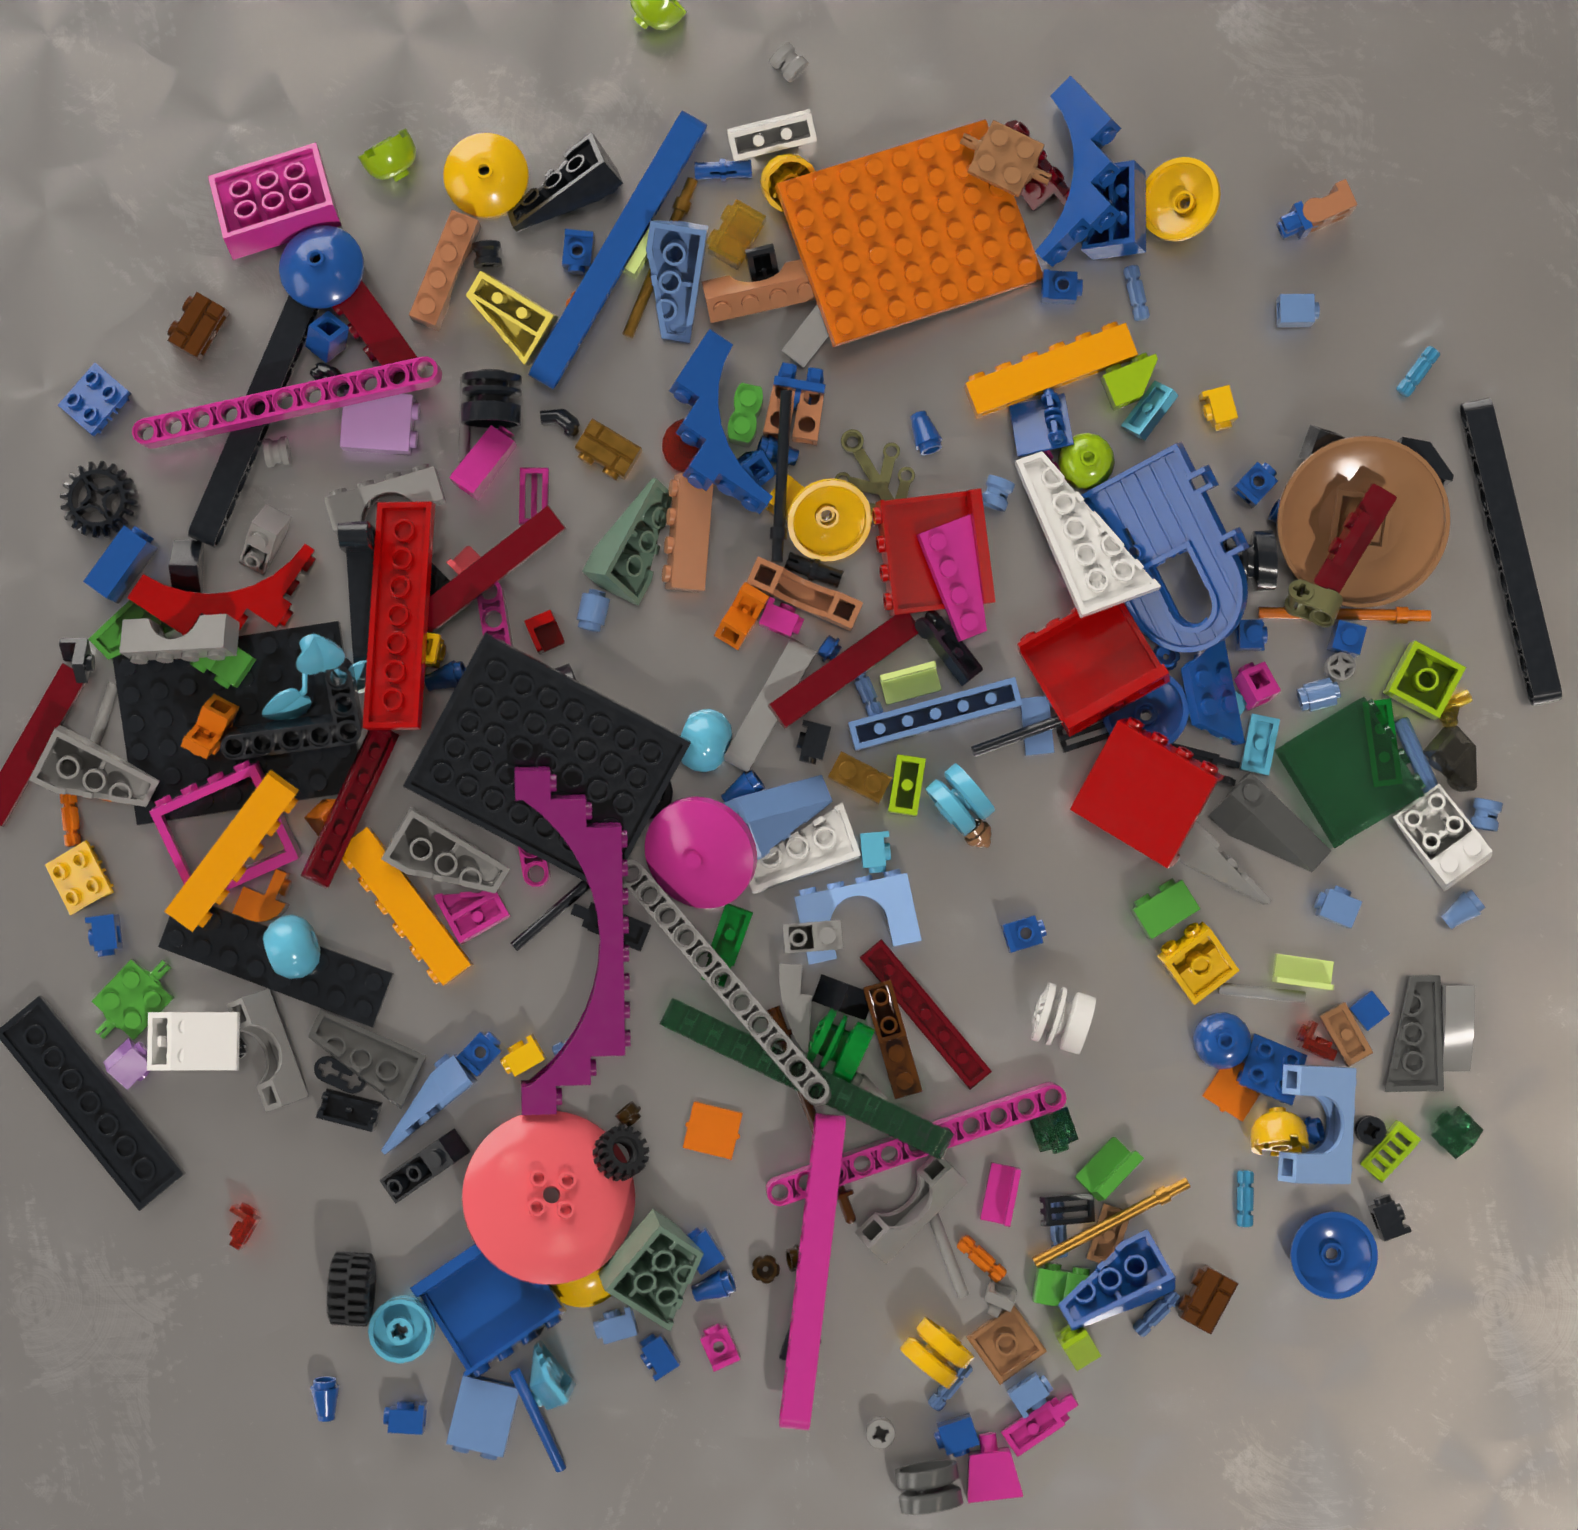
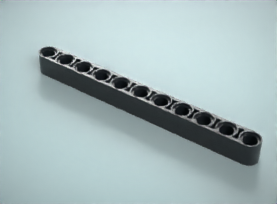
(245, 444)
(1510, 551)

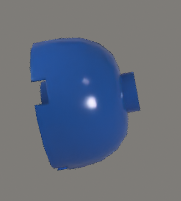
(1222, 1040)

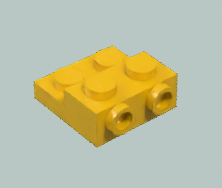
(1197, 962)

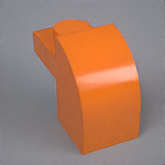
(741, 616)
(213, 722)
(268, 906)

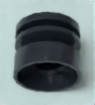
(491, 399)
(1259, 560)

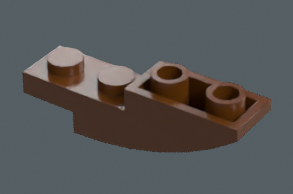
(892, 1039)

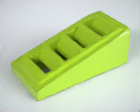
(1406, 1149)

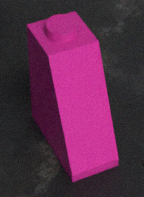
(483, 461)

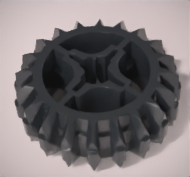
(108, 493)

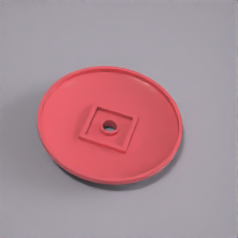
(515, 1223)

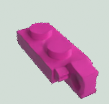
(1039, 1424)

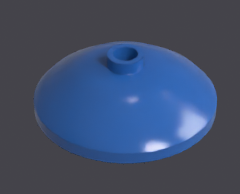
(331, 278)
(1167, 710)
(1349, 1268)

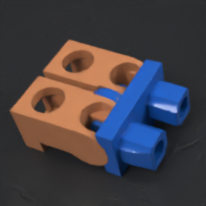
(1318, 212)
(806, 402)

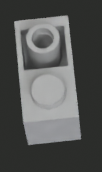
(264, 539)
(812, 936)

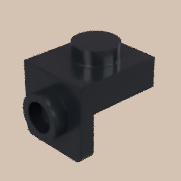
(80, 654)

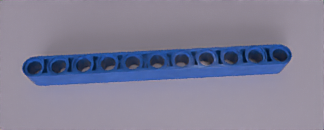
(617, 250)

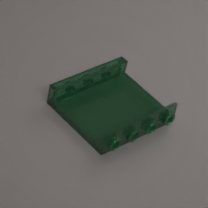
(1350, 771)

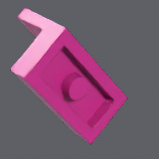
(1000, 1194)

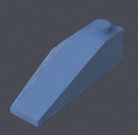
(780, 810)

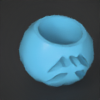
(709, 738)
(292, 946)

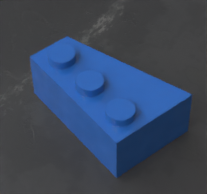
(1128, 232)

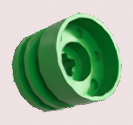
(839, 1045)

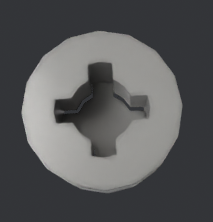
(277, 451)
(1345, 665)
(878, 1428)

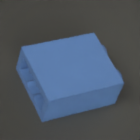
(483, 1416)

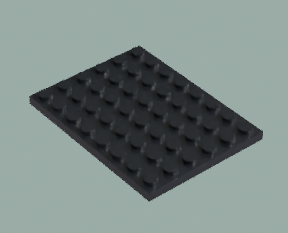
(165, 700)
(530, 715)

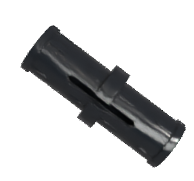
(813, 569)

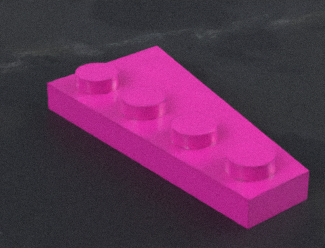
(955, 570)

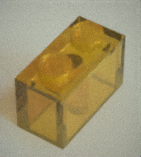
(736, 234)

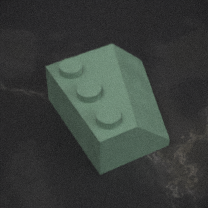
(653, 1269)

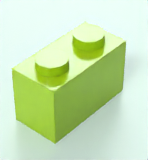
(906, 785)

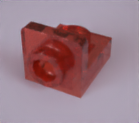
(1319, 1046)
(243, 1230)

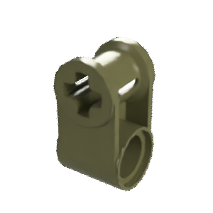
(1315, 603)

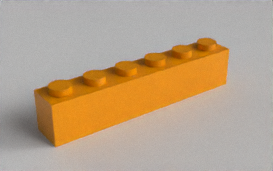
(1052, 369)
(231, 851)
(407, 908)

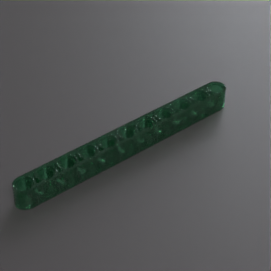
(844, 1095)

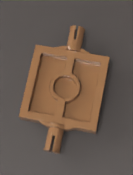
(1006, 158)

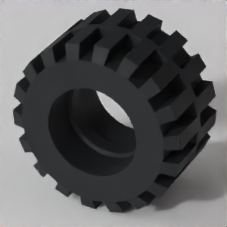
(351, 1289)

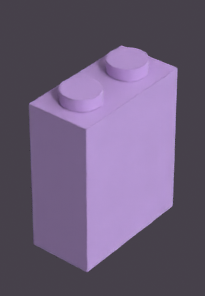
(380, 425)

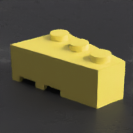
(514, 316)

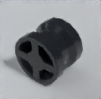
(487, 254)
(1364, 1130)

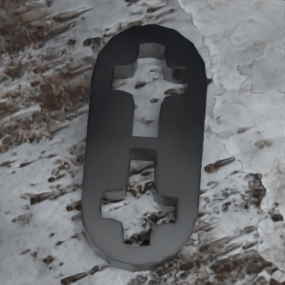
(334, 1080)

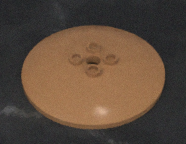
(1333, 485)

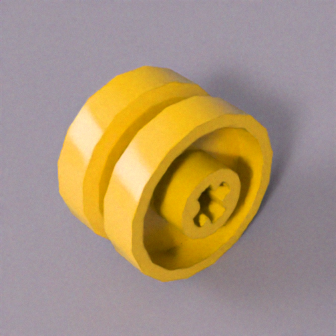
(940, 1348)

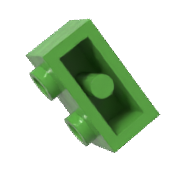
(1165, 908)

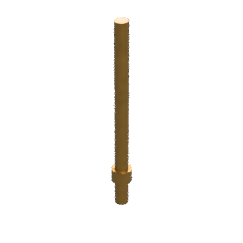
(681, 206)
(1161, 1196)

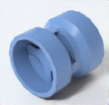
(997, 493)
(1486, 814)

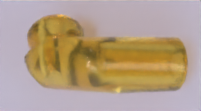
(1451, 711)

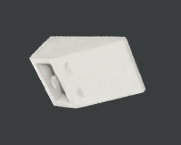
(1443, 837)
(193, 1041)

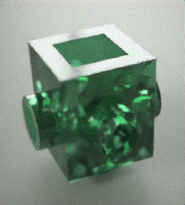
(1054, 1131)
(1456, 1131)

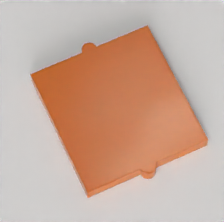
(1229, 1094)
(712, 1130)

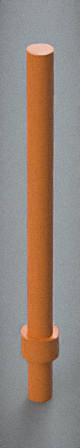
(1400, 615)

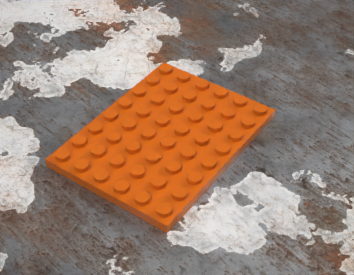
(905, 235)

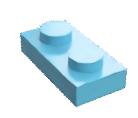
(1149, 410)
(1259, 744)

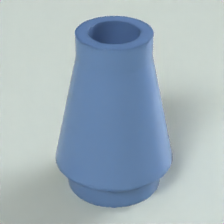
(1463, 909)

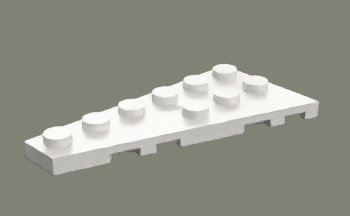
(1085, 548)

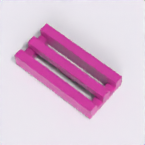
(522, 491)

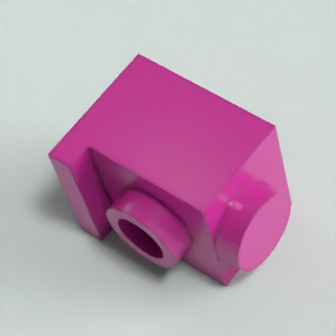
(781, 619)
(1256, 684)
(728, 1355)

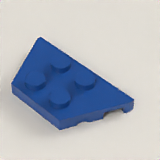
(1212, 694)

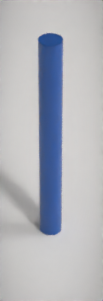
(538, 1420)

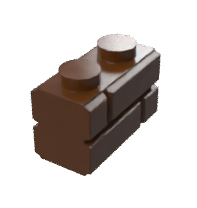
(197, 325)
(1207, 1298)

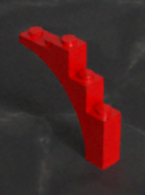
(265, 598)

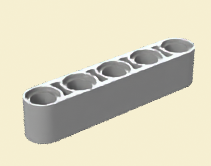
(760, 719)

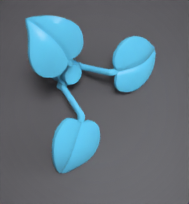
(316, 656)

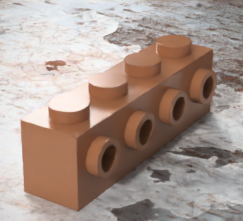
(688, 536)

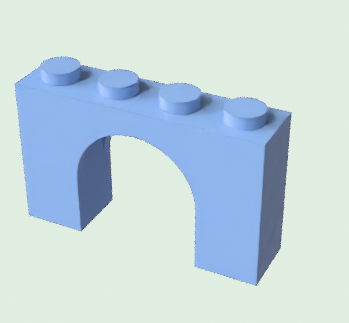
(890, 892)
(1332, 1158)

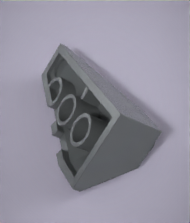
(1264, 821)

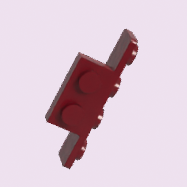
(1035, 192)
(1355, 538)

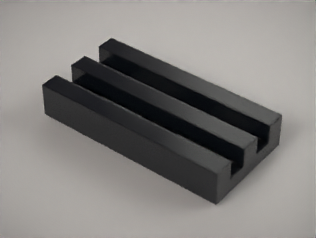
(1062, 738)
(1047, 1210)

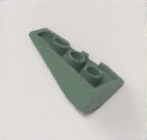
(626, 551)

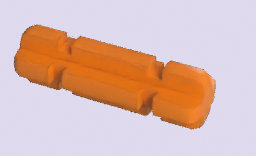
(70, 820)
(981, 1258)

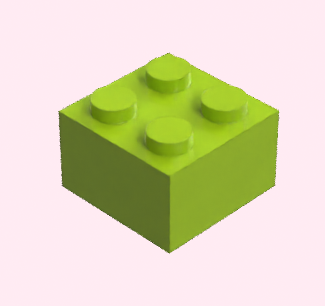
(1424, 680)

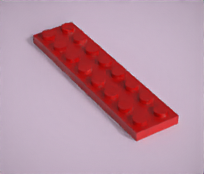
(399, 616)

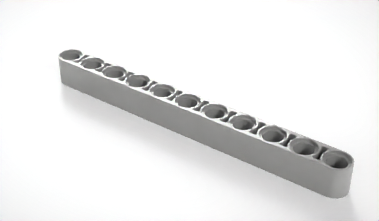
(730, 994)

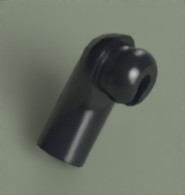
(324, 370)
(563, 418)

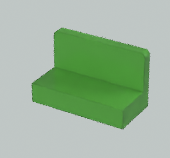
(1108, 1169)

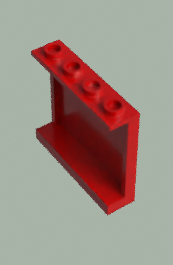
(904, 566)
(1092, 665)
(1146, 791)

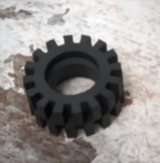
(632, 1144)

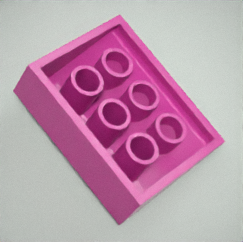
(273, 200)

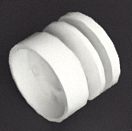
(1063, 1018)

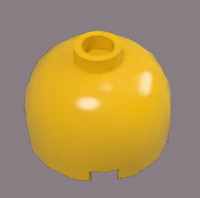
(781, 169)
(1279, 1132)

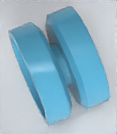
(956, 802)
(392, 1343)

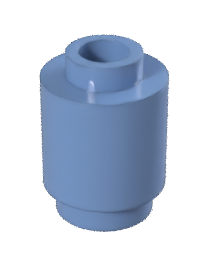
(593, 610)
(1318, 694)

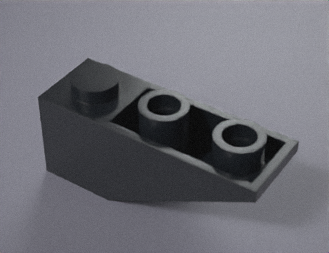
(425, 1166)

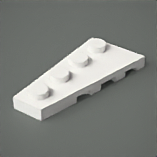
(811, 850)

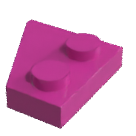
(472, 912)

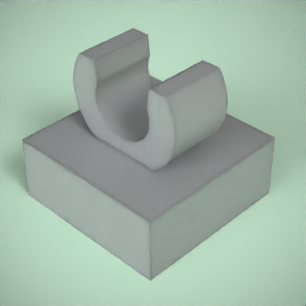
(999, 1297)

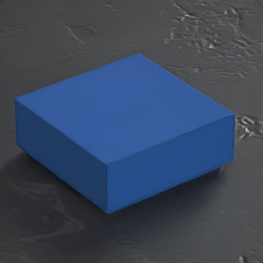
(1369, 1010)

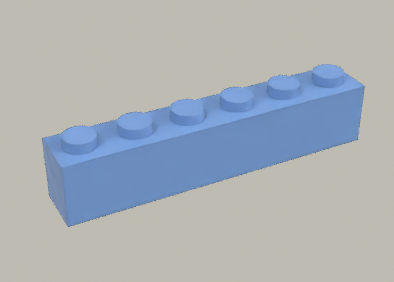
(935, 714)

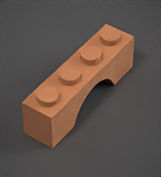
(437, 286)
(733, 298)
(804, 595)

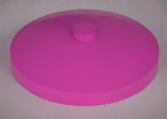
(700, 852)

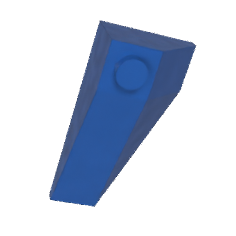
(1124, 1281)

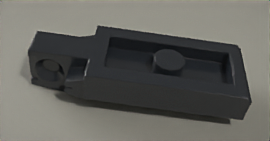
(637, 929)

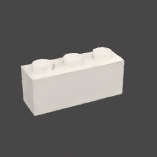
(772, 135)

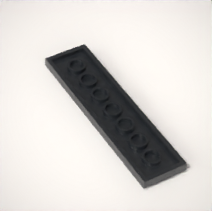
(238, 948)
(90, 1103)

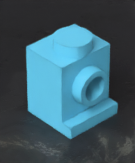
(875, 851)

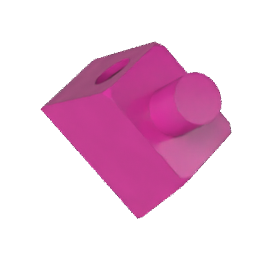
(991, 1472)

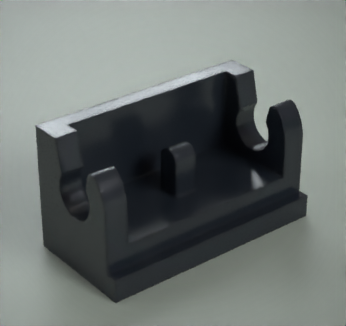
(349, 1110)

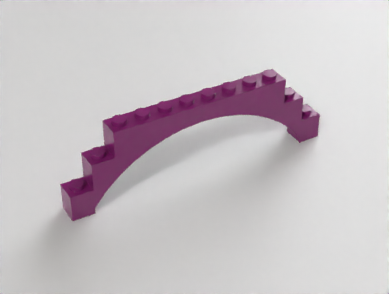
(603, 1021)

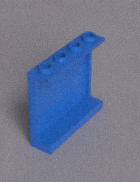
(486, 1309)

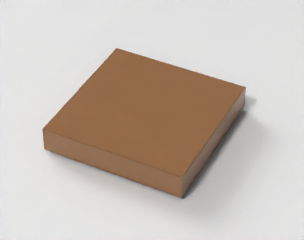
(1006, 1344)

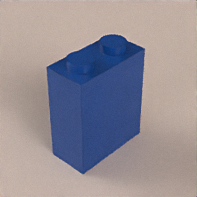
(121, 563)

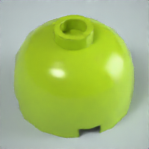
(657, 13)
(390, 157)
(1087, 461)

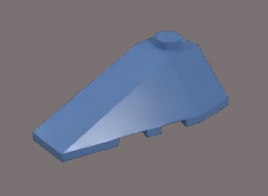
(676, 267)
(439, 1090)

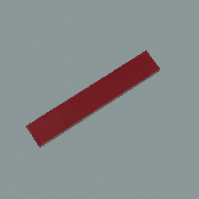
(493, 567)
(843, 669)
(26, 753)
(349, 807)
(926, 1015)

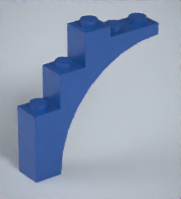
(1092, 172)
(703, 429)

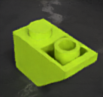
(1128, 383)
(1078, 1346)

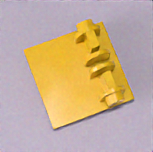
(79, 877)

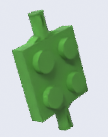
(130, 998)

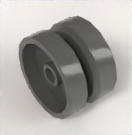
(928, 1487)

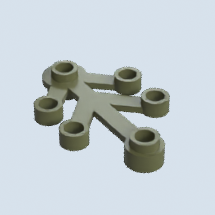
(877, 483)

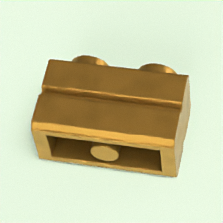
(607, 449)
(859, 777)

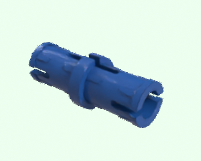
(723, 169)

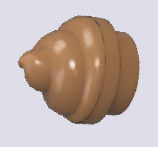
(980, 835)

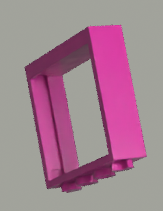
(216, 782)

